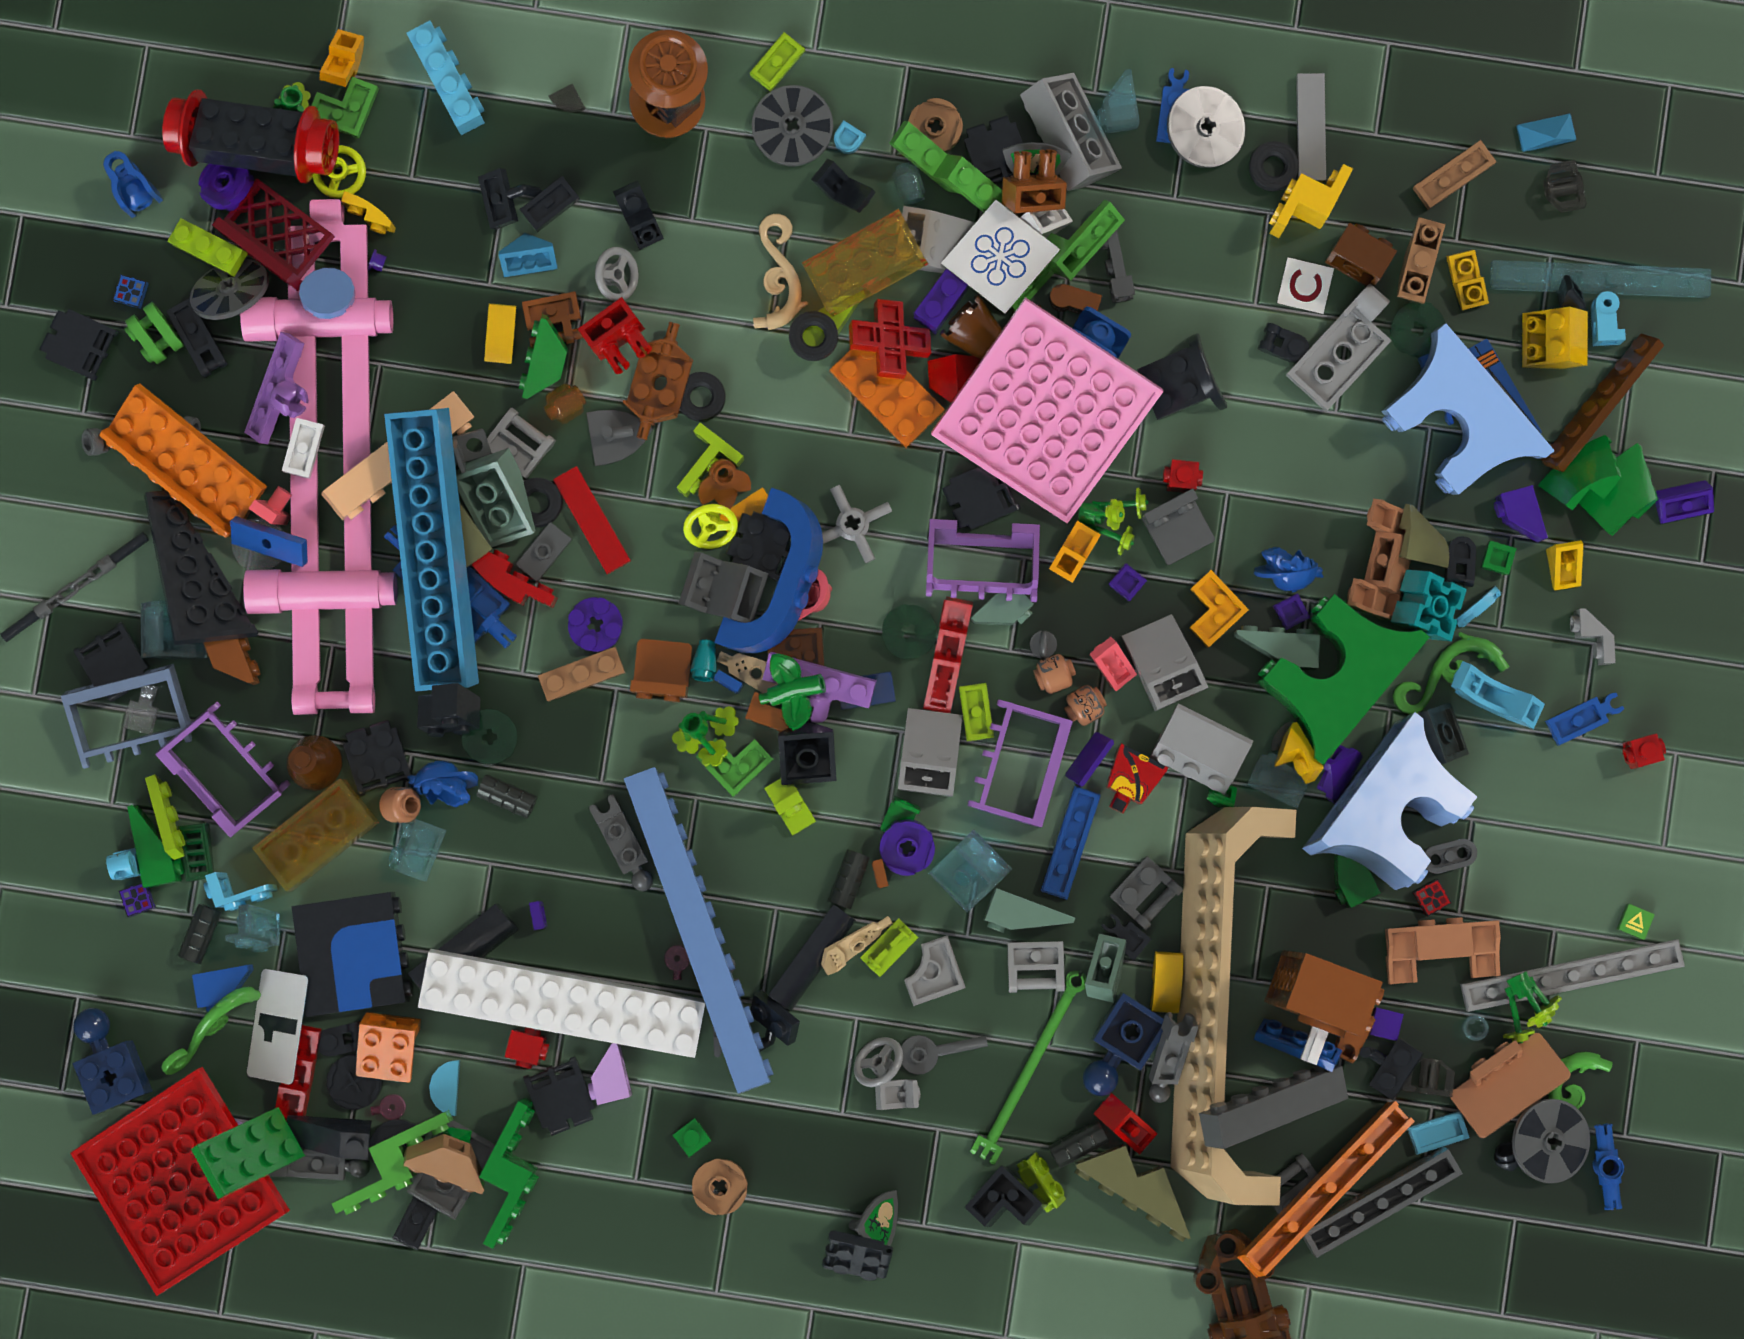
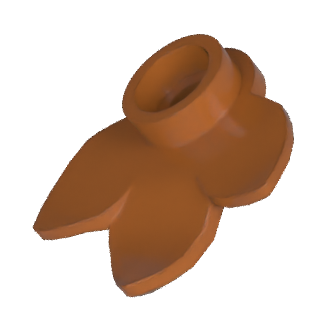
(723, 487)

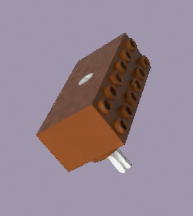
(1324, 998)

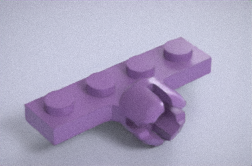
(278, 390)
(839, 686)

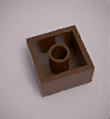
(1361, 255)

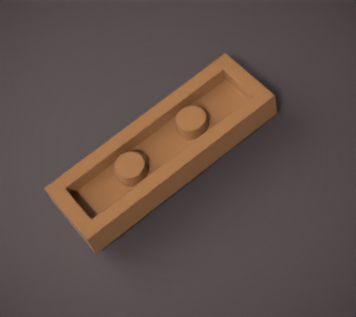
(1454, 175)
(581, 674)

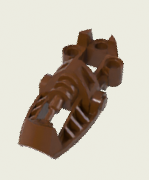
(1247, 1323)

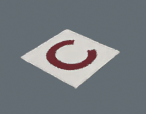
(1305, 285)

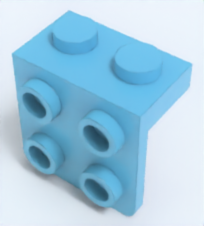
(220, 890)

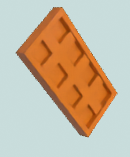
(897, 404)

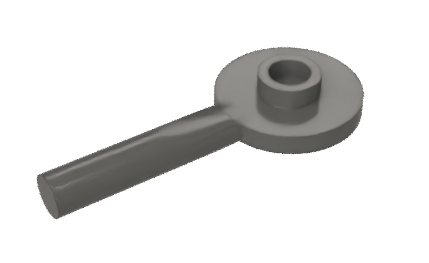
(921, 1053)

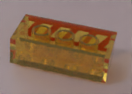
(865, 263)
(315, 835)

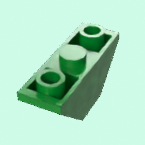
(545, 358)

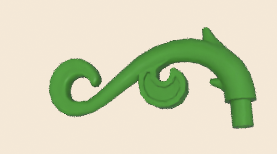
(1441, 667)
(210, 1024)
(1584, 1061)

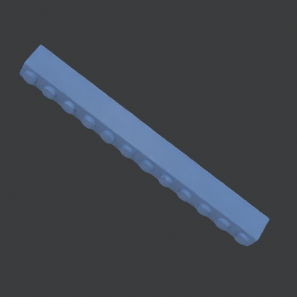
(697, 930)

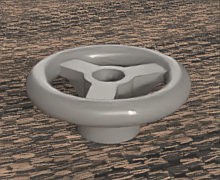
(613, 274)
(881, 1063)

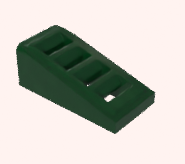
(205, 840)

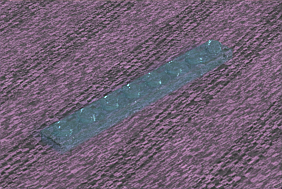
(1602, 278)

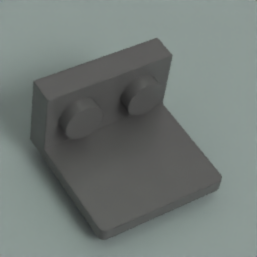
(1178, 527)

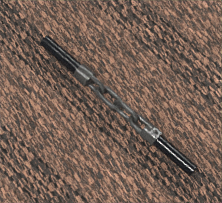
(44, 608)

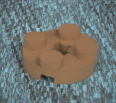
(949, 119)
(718, 1170)

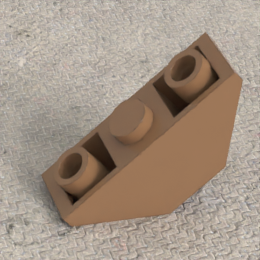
(1420, 260)
(446, 1161)

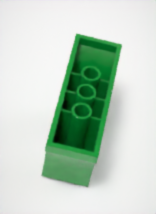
(1366, 666)

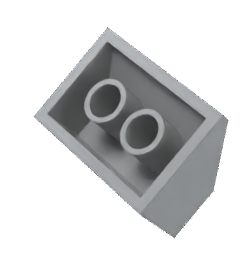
(1201, 749)

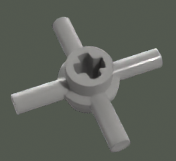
(856, 514)

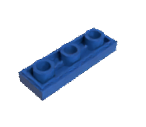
(269, 541)
(1293, 1043)

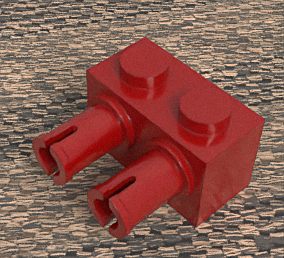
(613, 329)

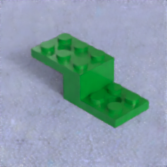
(510, 1173)

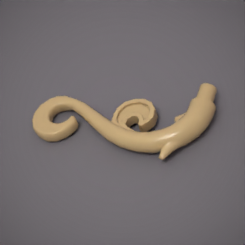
(785, 270)

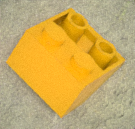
(1555, 338)

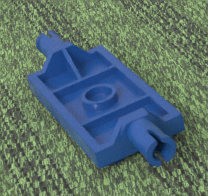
(485, 603)

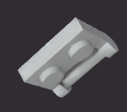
(525, 457)
(1036, 957)

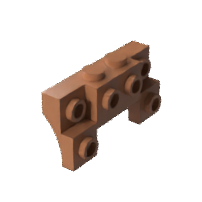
(1385, 569)
(1454, 939)

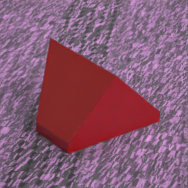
(950, 374)

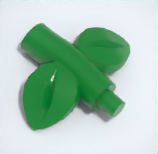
(791, 690)

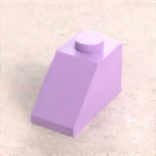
(610, 1078)

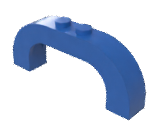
(793, 585)

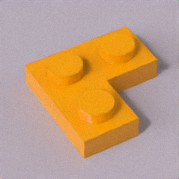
(1222, 605)

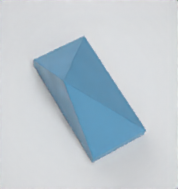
(1546, 132)
(527, 256)

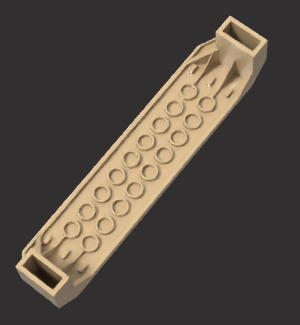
(1206, 952)

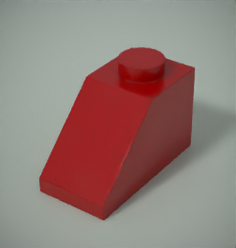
(1125, 1123)

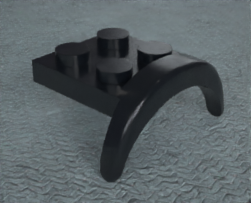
(1184, 380)

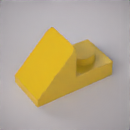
(1297, 749)

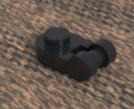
(1293, 345)
(1461, 552)
(333, 1041)

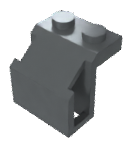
(723, 588)

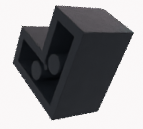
(448, 710)
(1003, 1193)

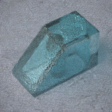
(1119, 107)

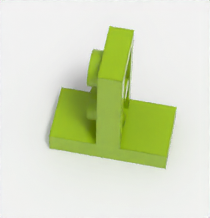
(716, 447)
(790, 806)

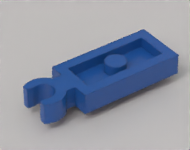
(1169, 95)
(1581, 719)

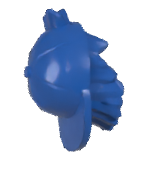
(1288, 571)
(443, 782)

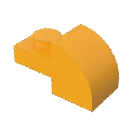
(343, 58)
(1075, 551)

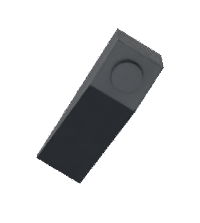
(332, 1135)

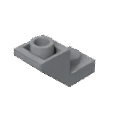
(1587, 626)

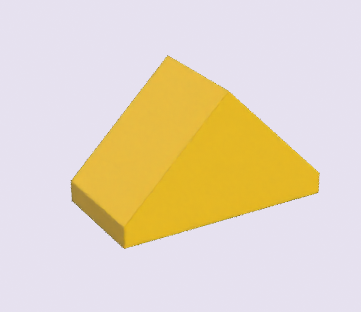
(1565, 564)

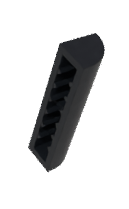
(476, 939)
(808, 961)

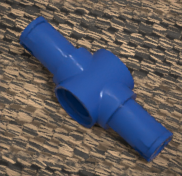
(1604, 1152)

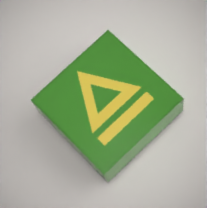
(1635, 921)

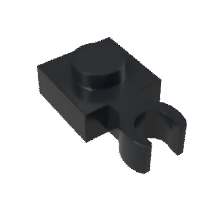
(1135, 938)

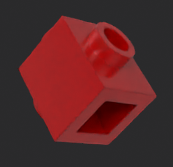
(1182, 476)
(1644, 751)
(527, 1047)

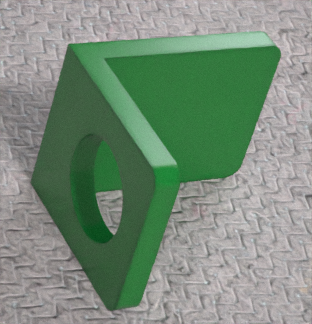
(899, 810)

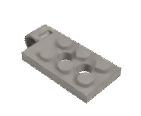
(1352, 330)

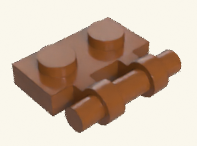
(560, 310)

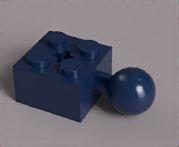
(94, 1071)
(1101, 1076)

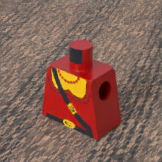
(1132, 777)

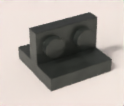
(1444, 733)

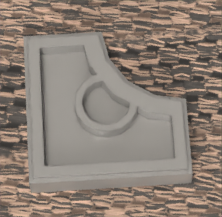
(936, 974)

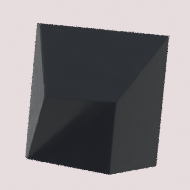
(807, 754)

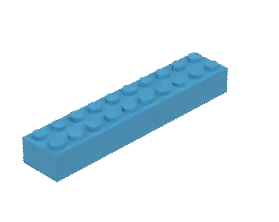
(431, 548)

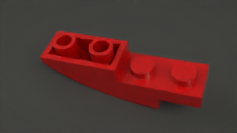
(496, 570)

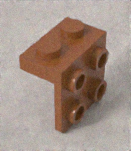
(661, 670)

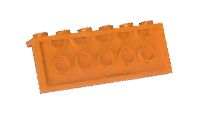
(182, 460)

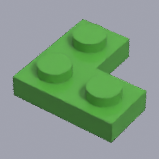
(353, 110)
(739, 771)

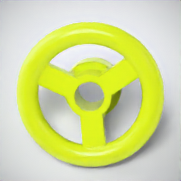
(359, 168)
(710, 523)

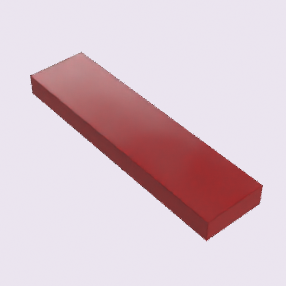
(592, 520)

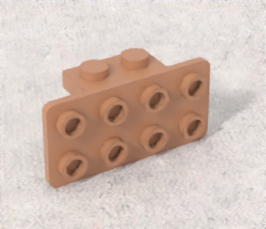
(1509, 1083)

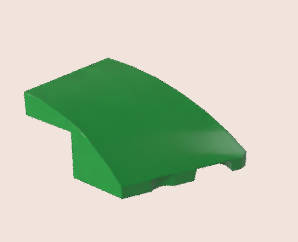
(1590, 470)
(1628, 498)

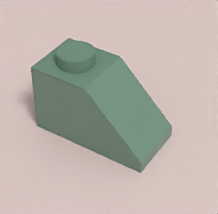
(1002, 612)
(1105, 968)

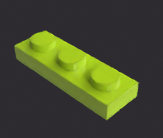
(207, 247)
(165, 816)

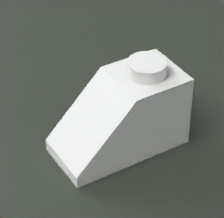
(1047, 221)

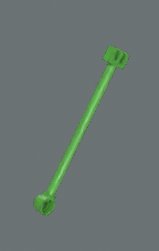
(990, 1142)

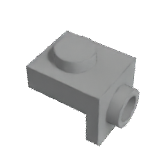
(898, 1094)

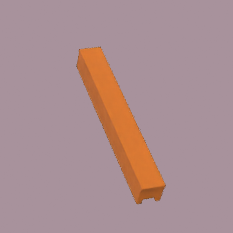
(1325, 1189)

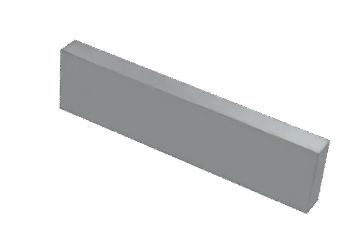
(1311, 125)

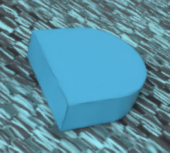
(848, 138)

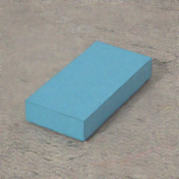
(1438, 1132)

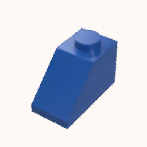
(215, 985)

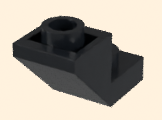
(638, 215)

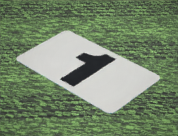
(277, 1026)

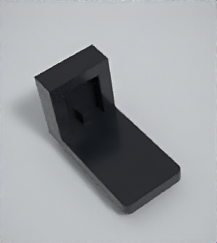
(841, 188)

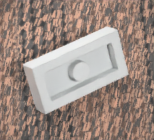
(303, 448)

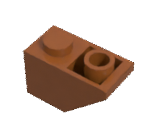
(233, 659)

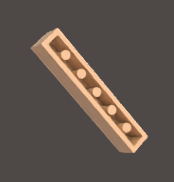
(374, 473)

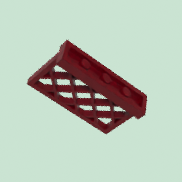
(265, 254)

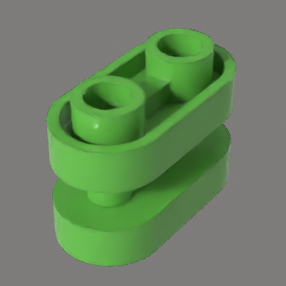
(138, 331)

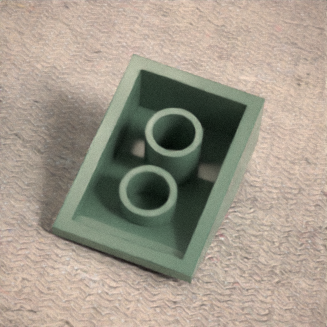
(496, 497)
(1018, 913)

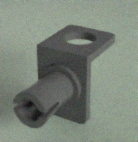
(463, 454)

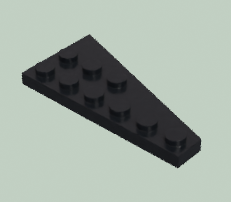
(192, 583)

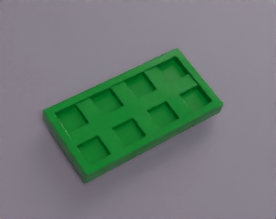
(247, 1152)

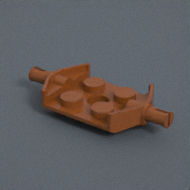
(664, 360)

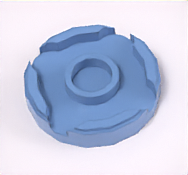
(327, 293)

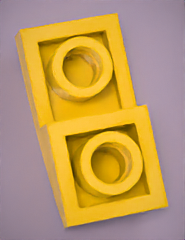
(374, 217)
(1467, 280)
(500, 333)
(1167, 982)

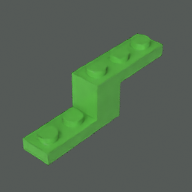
(947, 170)
(1078, 249)
(390, 1160)

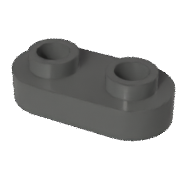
(1448, 855)

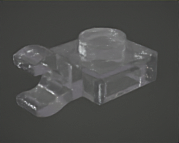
(142, 715)

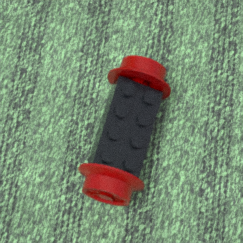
(250, 136)

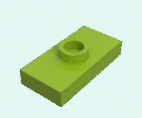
(777, 61)
(976, 712)

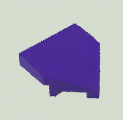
(1339, 772)

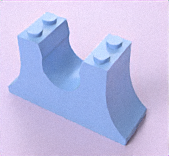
(1489, 420)
(1368, 813)

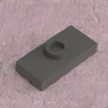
(544, 552)

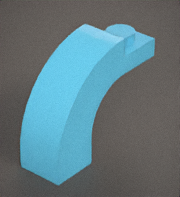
(1496, 697)

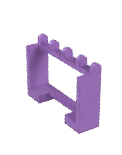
(1022, 536)
(1051, 772)
(219, 814)

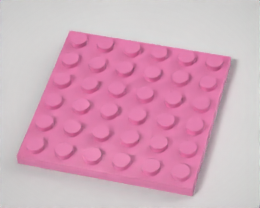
(1046, 410)

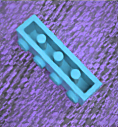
(445, 77)

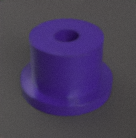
(377, 261)

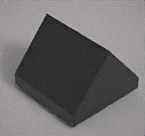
(1570, 294)

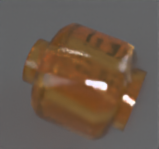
(564, 403)

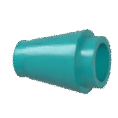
(704, 662)

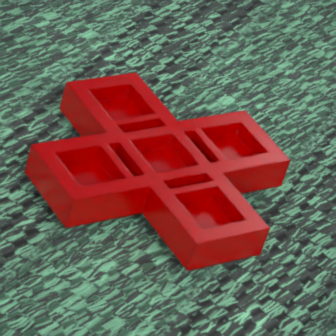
(890, 339)

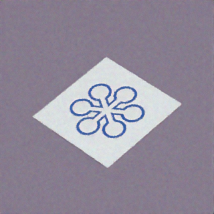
(1000, 256)

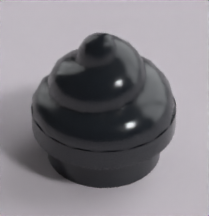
(1505, 1157)

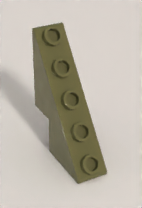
(1145, 1190)

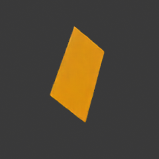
(754, 502)

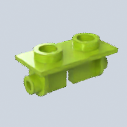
(889, 947)
(1037, 1171)

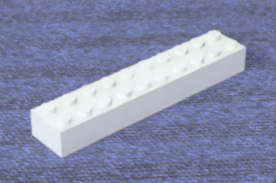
(561, 1003)

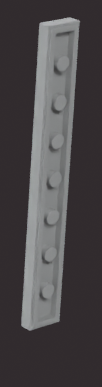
(1578, 973)

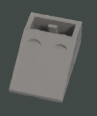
(935, 234)
(1164, 662)
(930, 752)

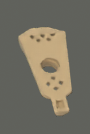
(745, 675)
(840, 952)

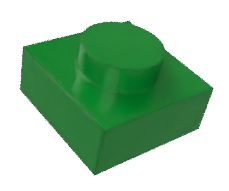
(1498, 557)
(692, 1137)

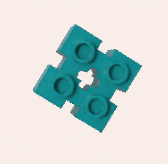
(1428, 604)

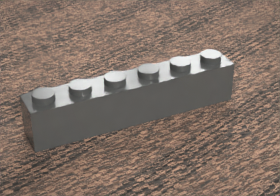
(1272, 1106)
(1382, 1201)

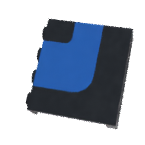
(352, 953)

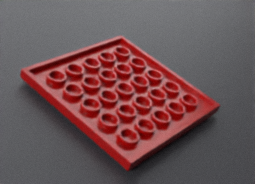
(160, 1194)

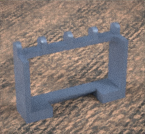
(89, 692)

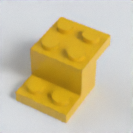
(1309, 200)

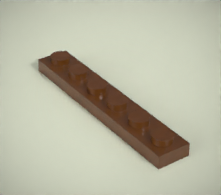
(1602, 401)

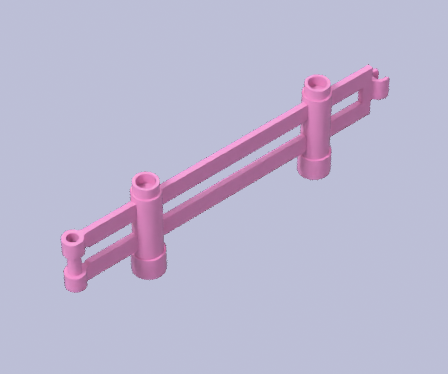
(307, 588)

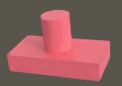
(272, 510)
(1113, 663)

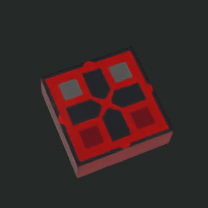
(1432, 897)

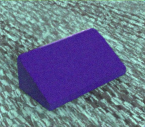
(1684, 501)
(1089, 759)

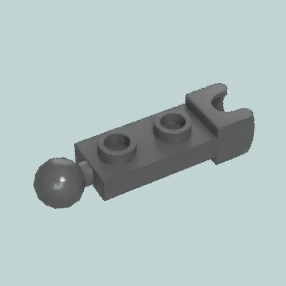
(1120, 285)
(623, 843)
(1171, 1055)
(324, 1166)

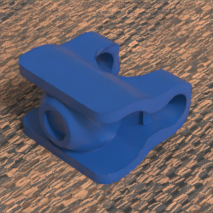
(129, 185)
(1102, 331)

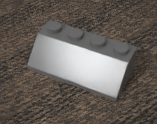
(1068, 122)

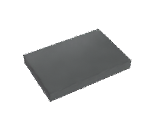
(447, 1196)

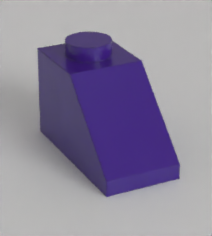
(1521, 512)

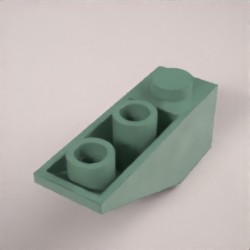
(1297, 647)

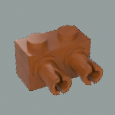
(1034, 192)

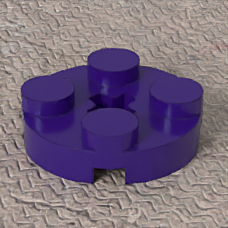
(230, 195)
(581, 617)
(915, 860)

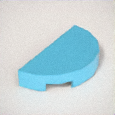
(1478, 607)
(445, 1087)

